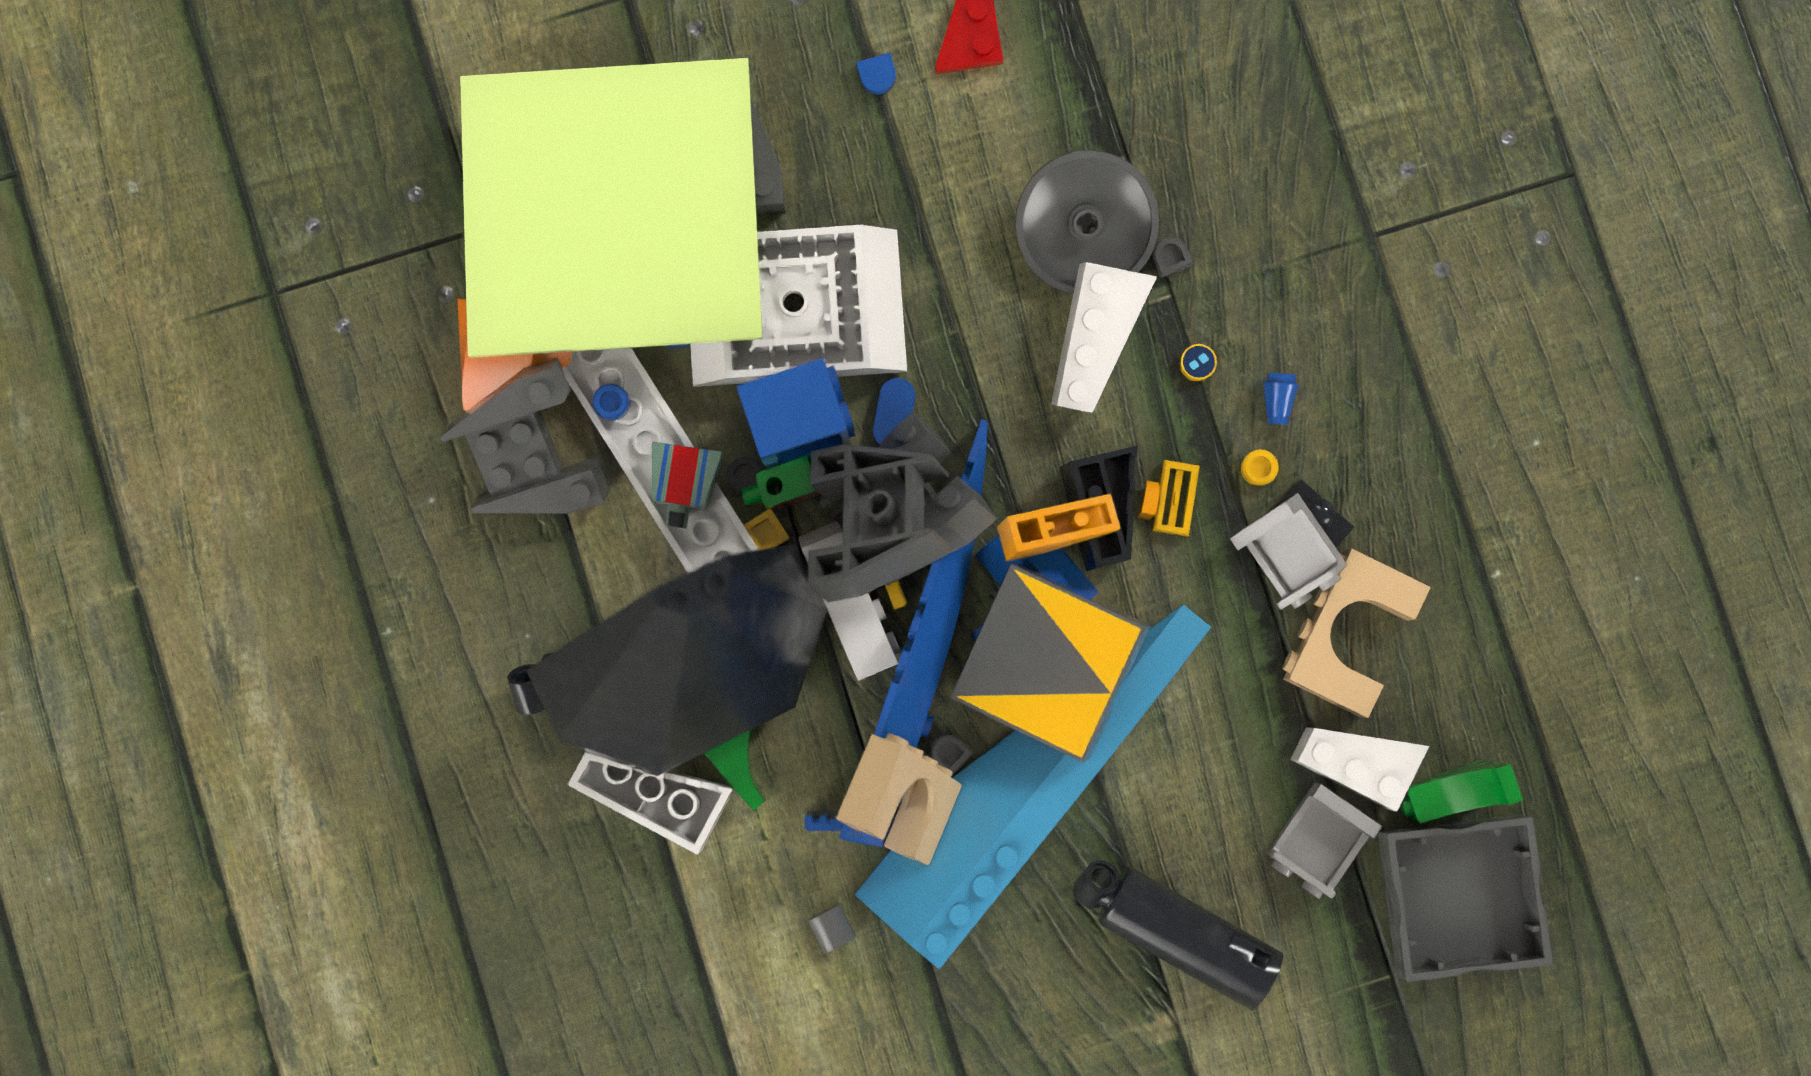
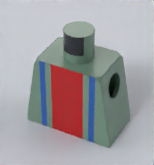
(683, 479)

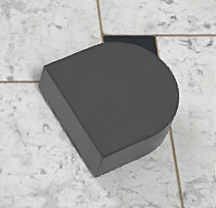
(1171, 257)
(950, 752)

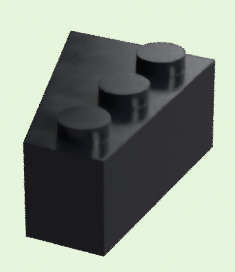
(1100, 476)

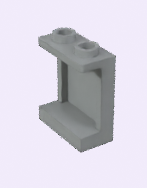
(1292, 551)
(1321, 840)

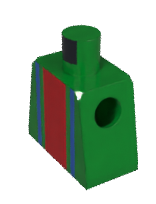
(795, 481)

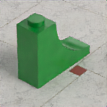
(734, 764)
(1461, 790)

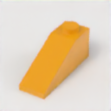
(1057, 527)

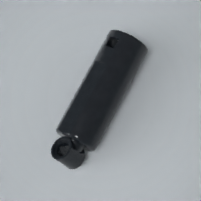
(1180, 932)

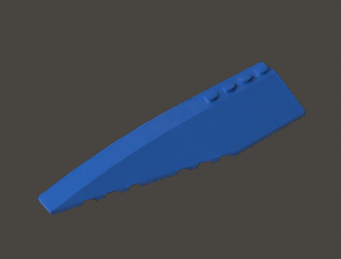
(928, 640)

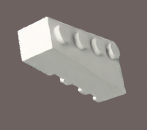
(1097, 328)
(855, 618)
(668, 804)

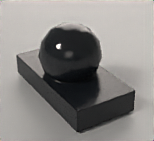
(1329, 519)

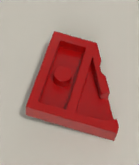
(970, 38)

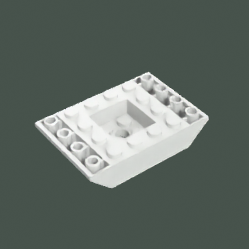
(847, 314)

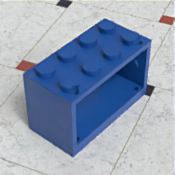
(796, 412)

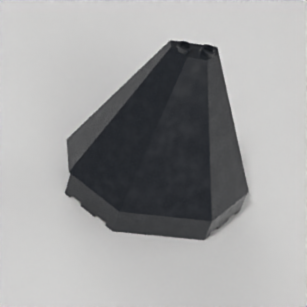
(687, 662)

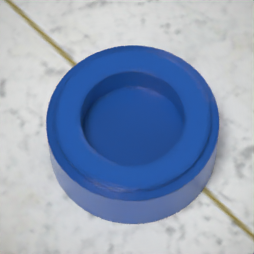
(611, 402)

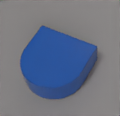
(877, 74)

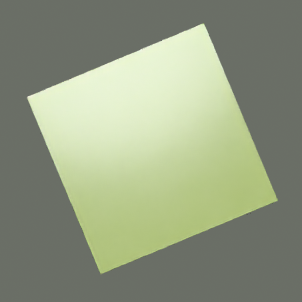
(609, 208)

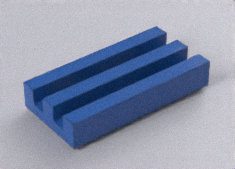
(823, 823)

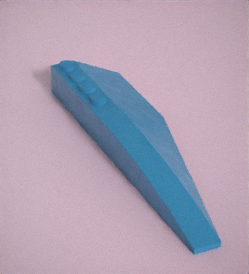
(1009, 808)

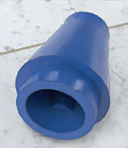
(1279, 397)

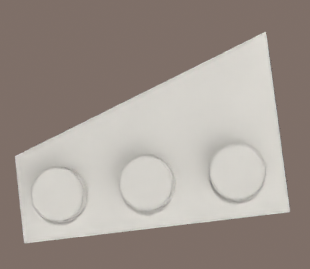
(1364, 764)

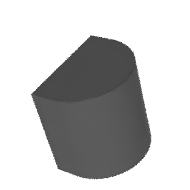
(831, 928)

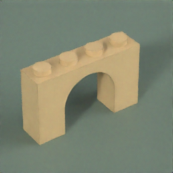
(1315, 663)
(897, 771)

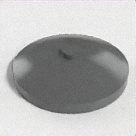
(1085, 211)

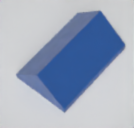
(1052, 564)

